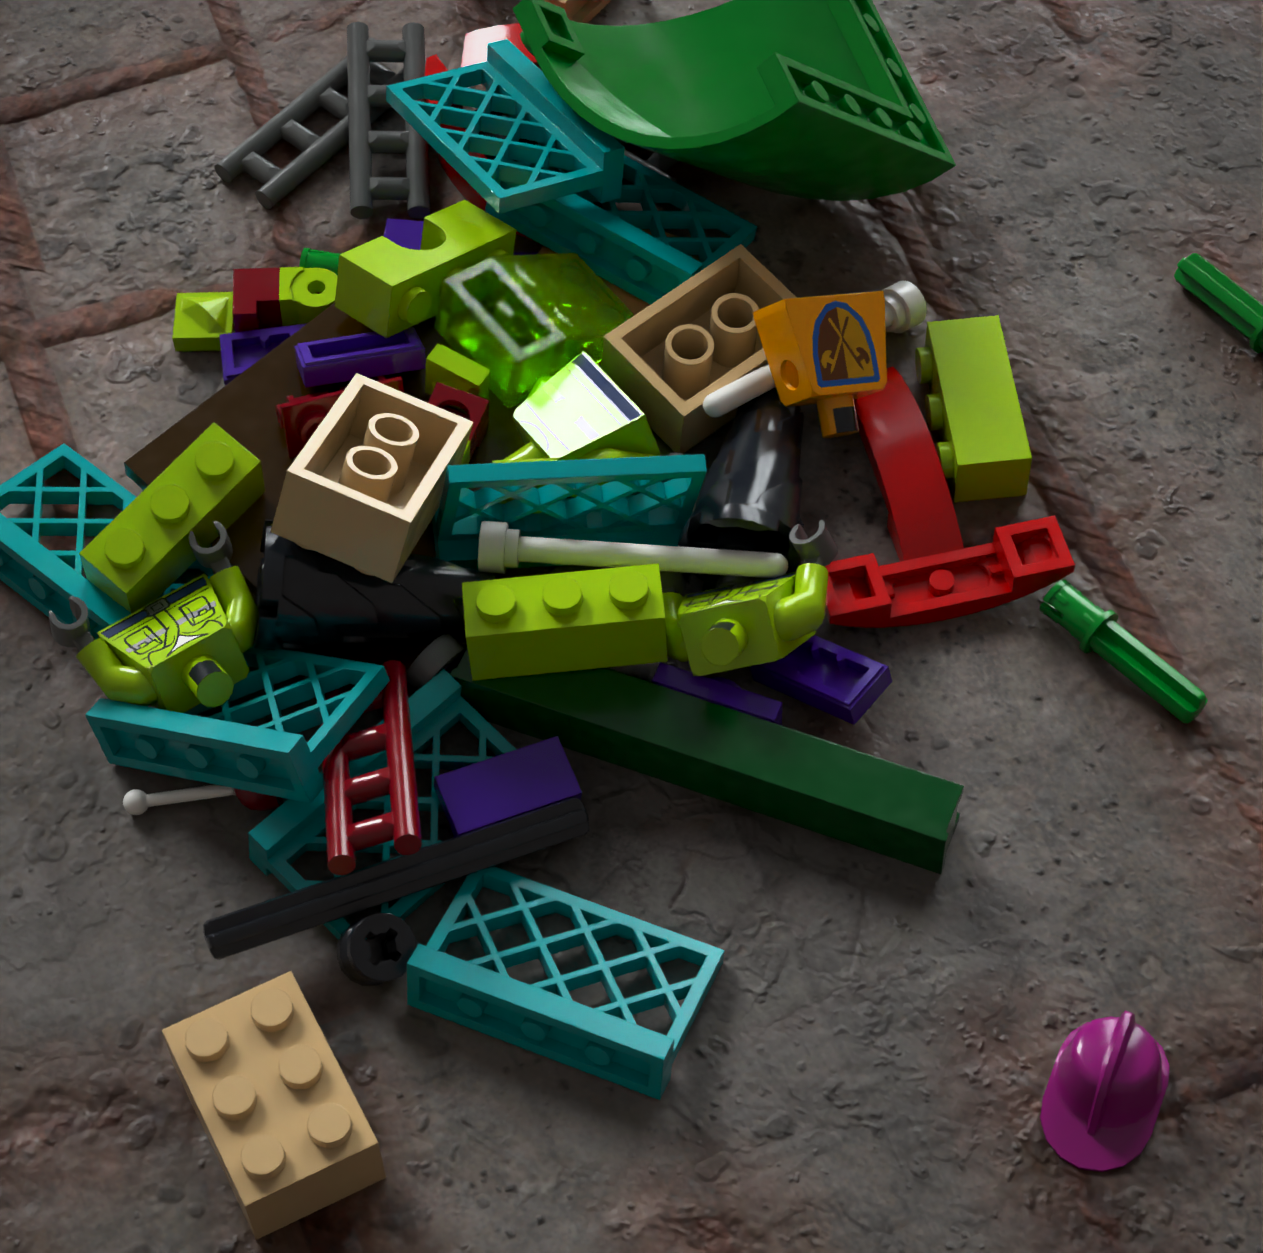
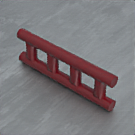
(395, 780)

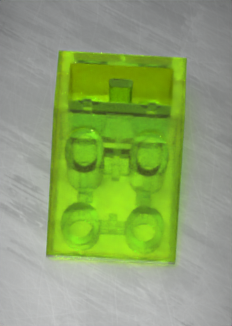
(527, 317)

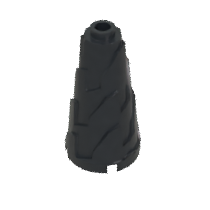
(752, 486)
(324, 602)

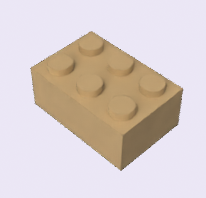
(692, 346)
(370, 477)
(274, 1104)

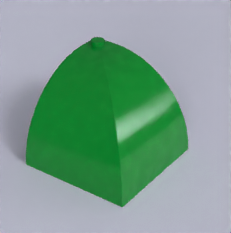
(753, 91)

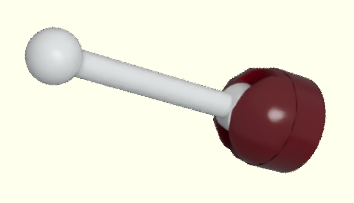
(137, 801)

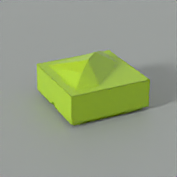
(201, 320)
(456, 371)

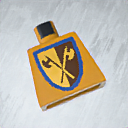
(826, 353)

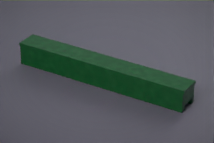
(729, 757)

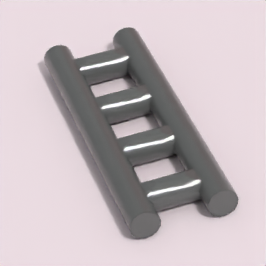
(288, 126)
(365, 142)

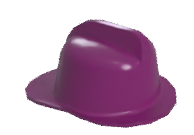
(1104, 1093)

